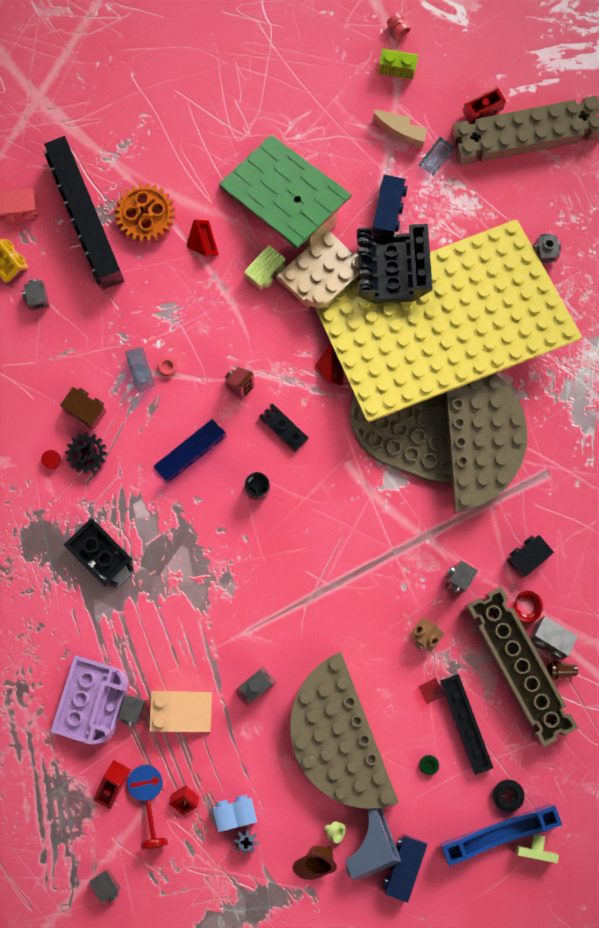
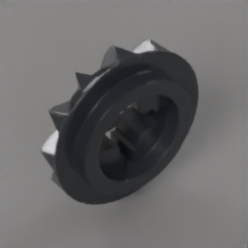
(515, 801)

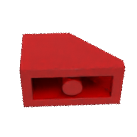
(111, 784)

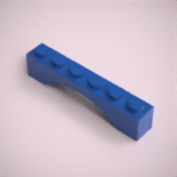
(516, 827)

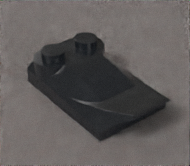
(100, 554)

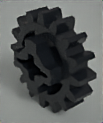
(84, 460)

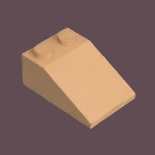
(180, 711)

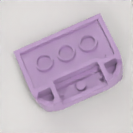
(90, 701)

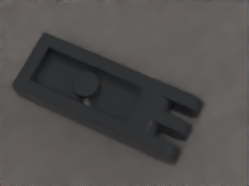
(284, 428)

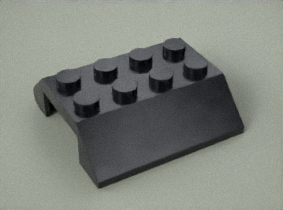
(394, 265)

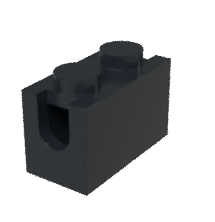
(529, 556)

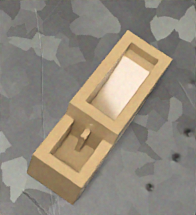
(400, 128)

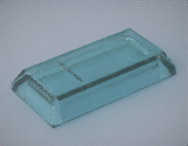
(436, 156)

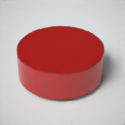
(51, 459)

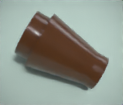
(561, 670)

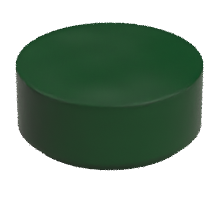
(429, 764)

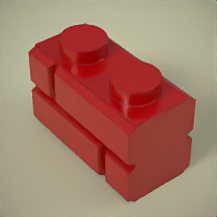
(484, 105)

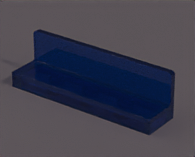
(190, 451)

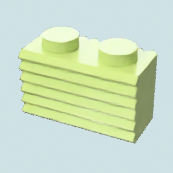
(265, 268)

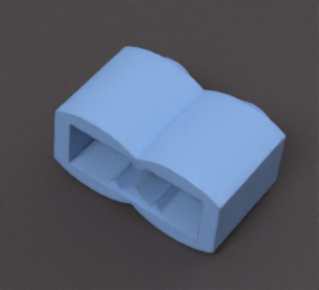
(234, 813)

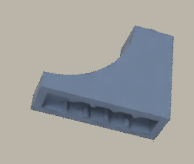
(377, 849)

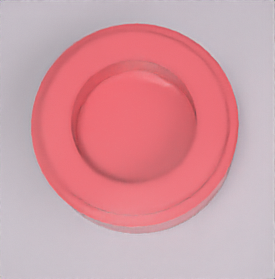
(167, 366)

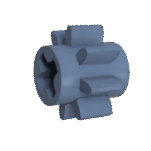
(250, 845)

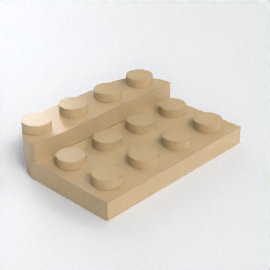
(320, 272)

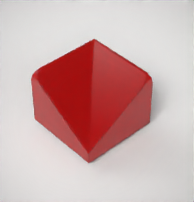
(184, 800)

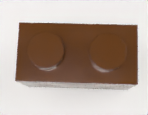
(83, 407)

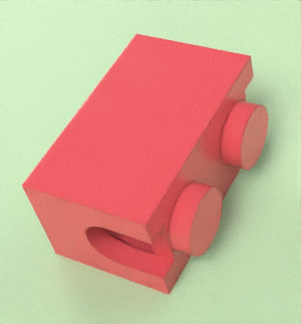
(18, 205)

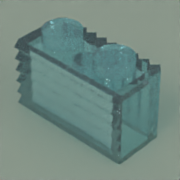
(140, 369)

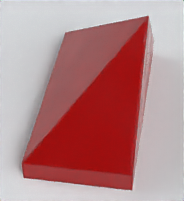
(202, 238)
(330, 366)

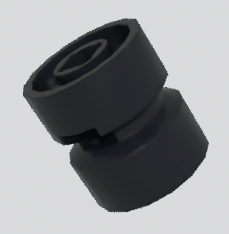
(257, 486)

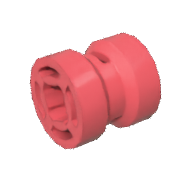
(398, 25)

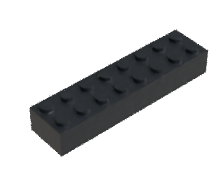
(82, 213)

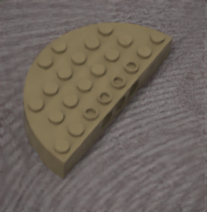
(484, 440)
(336, 739)

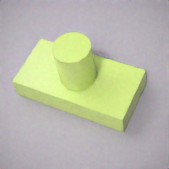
(537, 850)

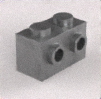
(460, 577)
(553, 638)

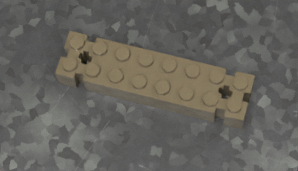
(526, 130)
(521, 667)

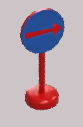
(144, 785)

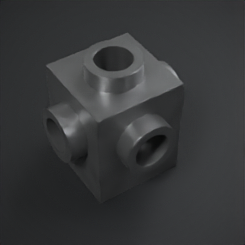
(547, 248)

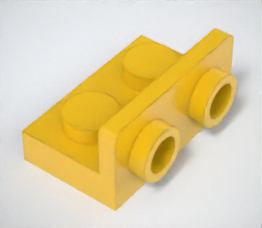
(10, 261)

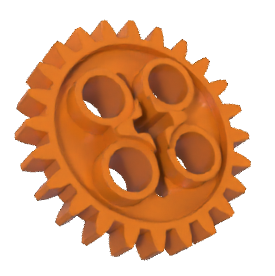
(130, 203)

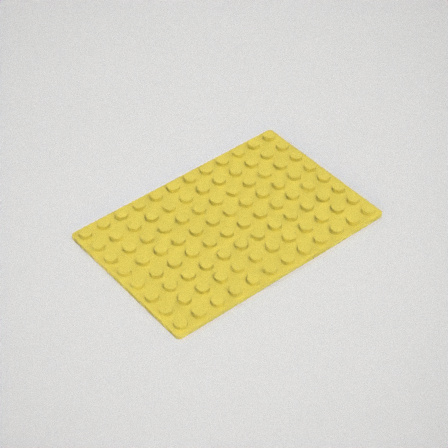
(483, 316)

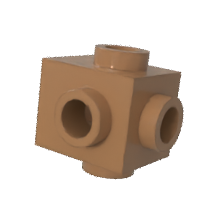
(426, 635)

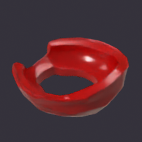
(537, 602)

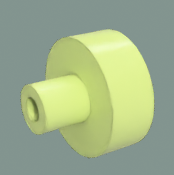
(335, 831)

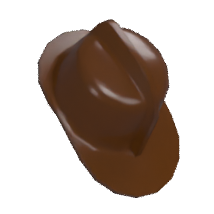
(316, 863)

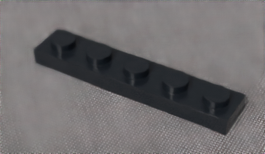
(466, 724)

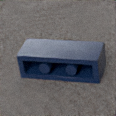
(389, 205)
(404, 874)

